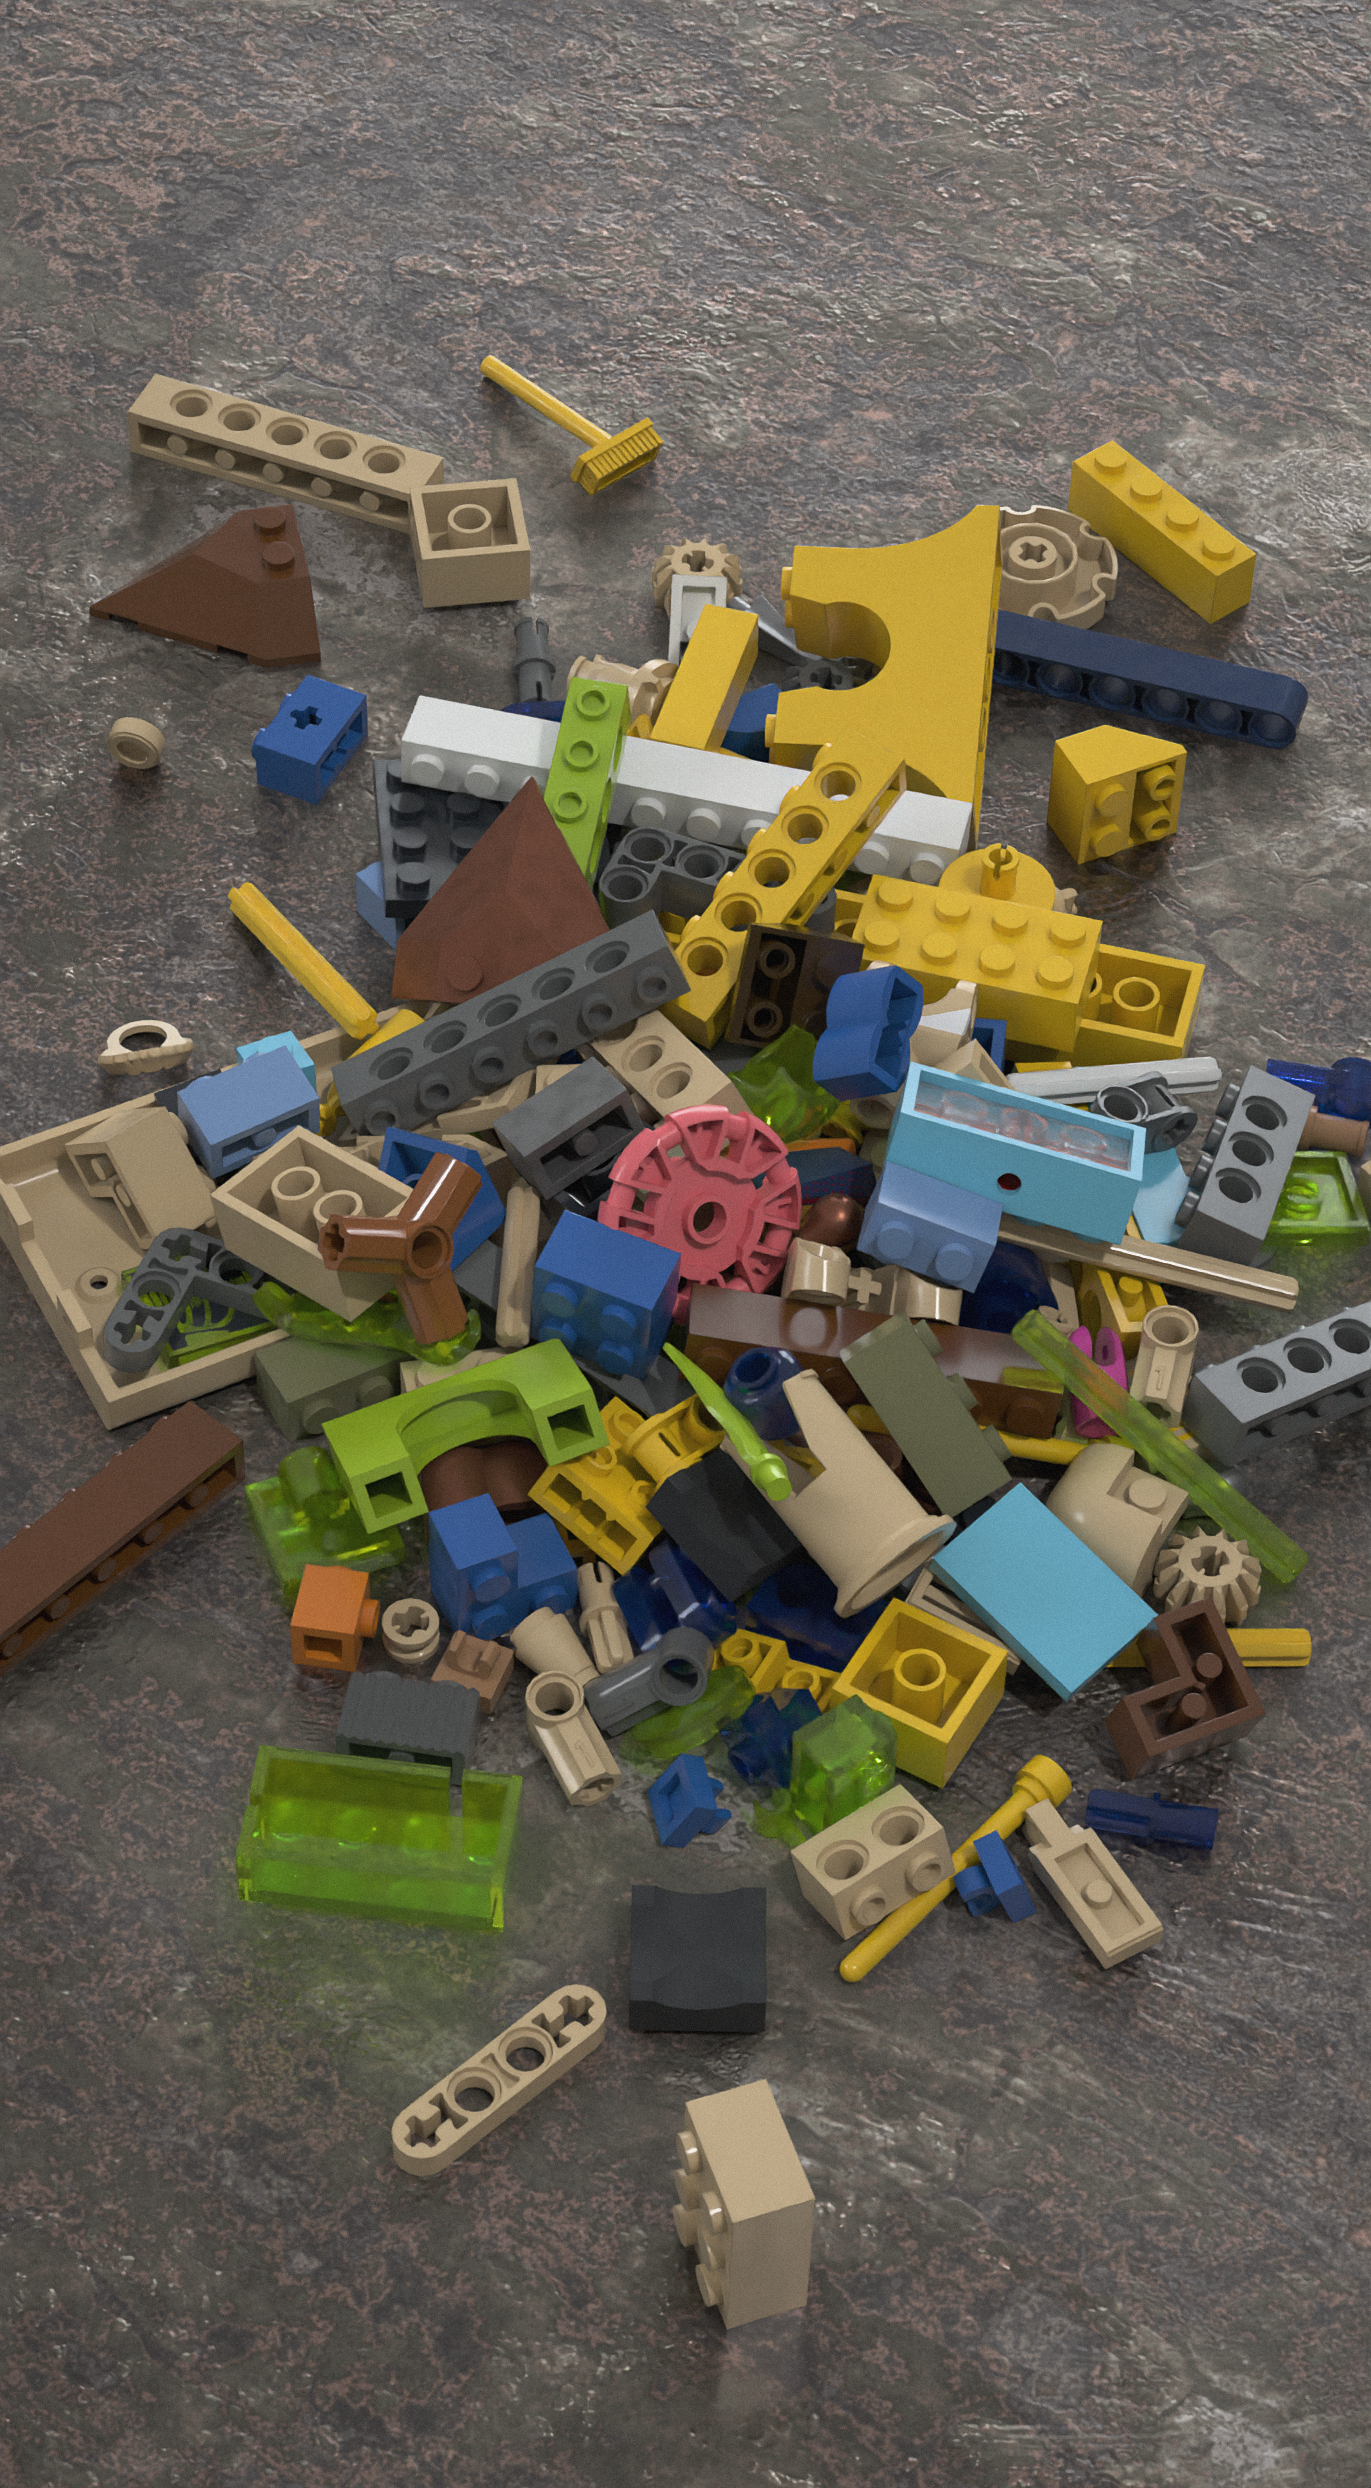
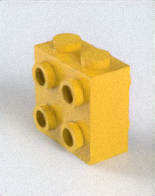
(605, 1495)

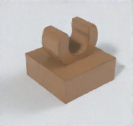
(477, 1665)

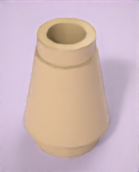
(549, 1644)

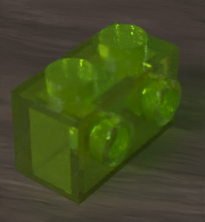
(841, 1763)

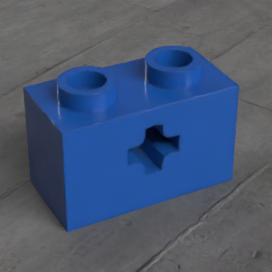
(310, 739)

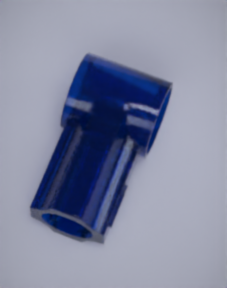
(1338, 1090)

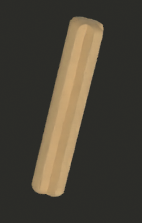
(518, 1267)

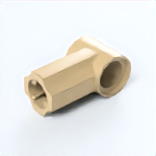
(1165, 1362)
(570, 1739)

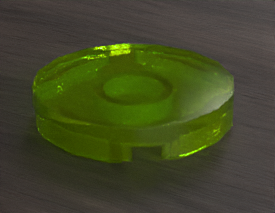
(688, 1726)

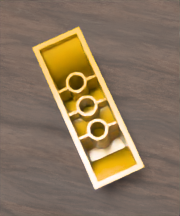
(930, 626)

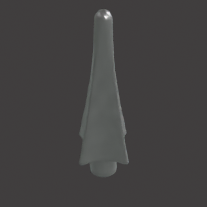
(772, 633)

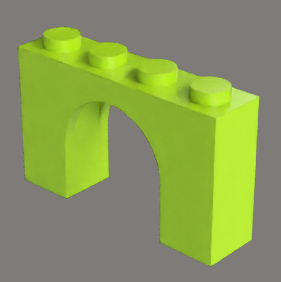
(522, 1394)

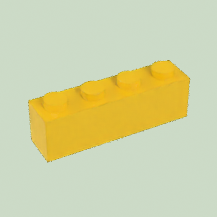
(1162, 532)

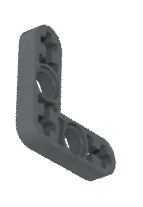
(180, 1283)

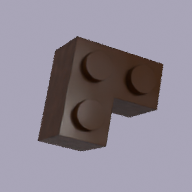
(1198, 1693)

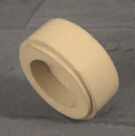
(135, 743)

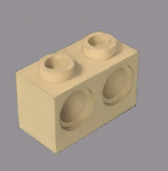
(873, 1861)

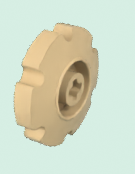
(1055, 567)

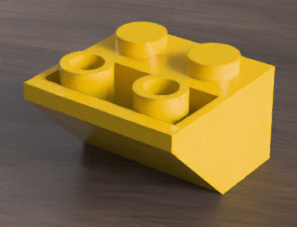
(1114, 791)

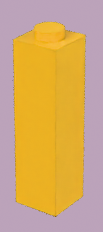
(709, 680)

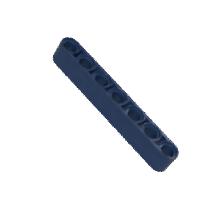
(1147, 681)

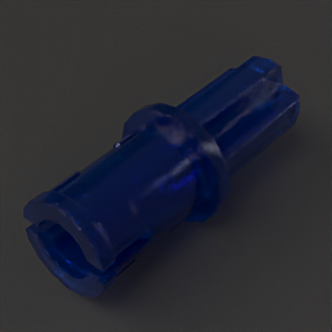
(1152, 1818)

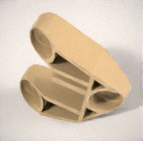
(826, 1277)

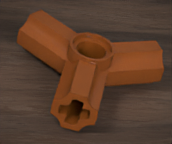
(386, 1245)

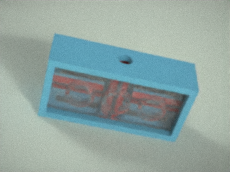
(1021, 1151)

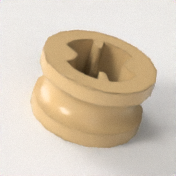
(422, 1642)

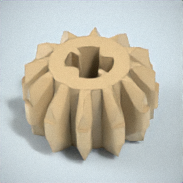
(697, 560)
(1207, 1568)

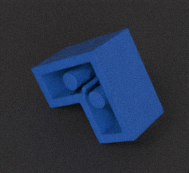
(495, 1573)

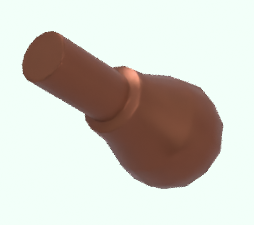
(831, 1222)

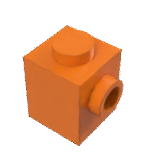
(332, 1617)

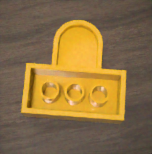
(993, 928)

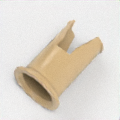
(857, 1512)

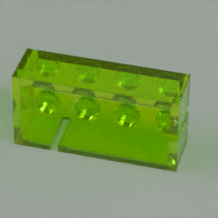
(379, 1838)

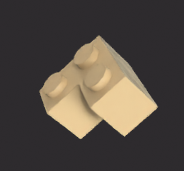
(147, 1170)

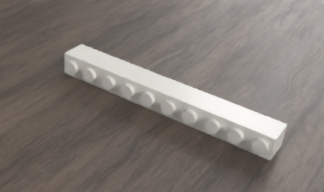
(667, 787)

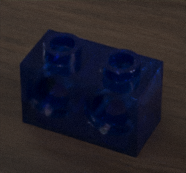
(799, 1609)

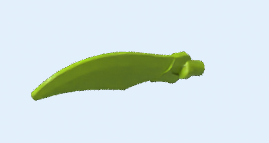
(766, 1469)

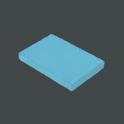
(1042, 1591)

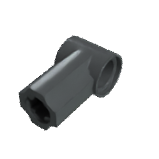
(648, 1682)

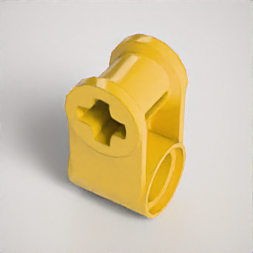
(675, 1439)

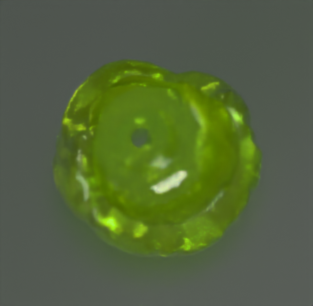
(782, 1087)

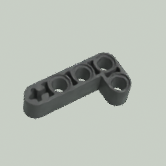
(676, 877)

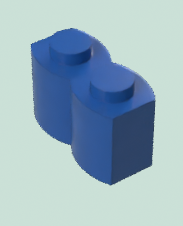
(868, 1033)

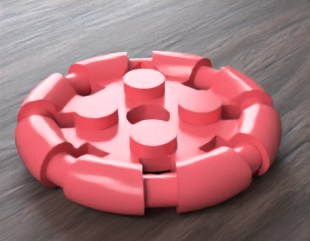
(703, 1176)

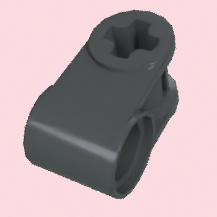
(1150, 1106)

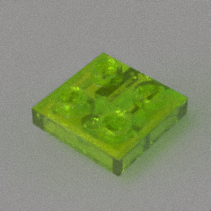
(312, 1521)

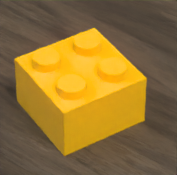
(929, 1683)

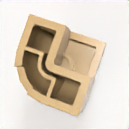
(1118, 1510)

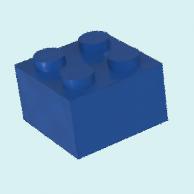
(605, 1295)

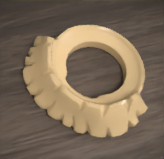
(119, 1060)

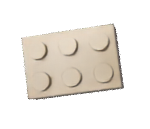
(283, 1199)
(744, 2204)

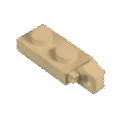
(1089, 1886)

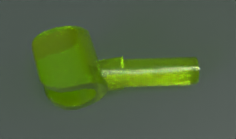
(778, 1822)

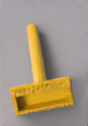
(610, 455)

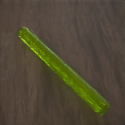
(1159, 1445)

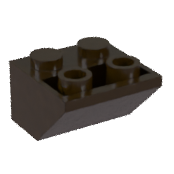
(787, 981)

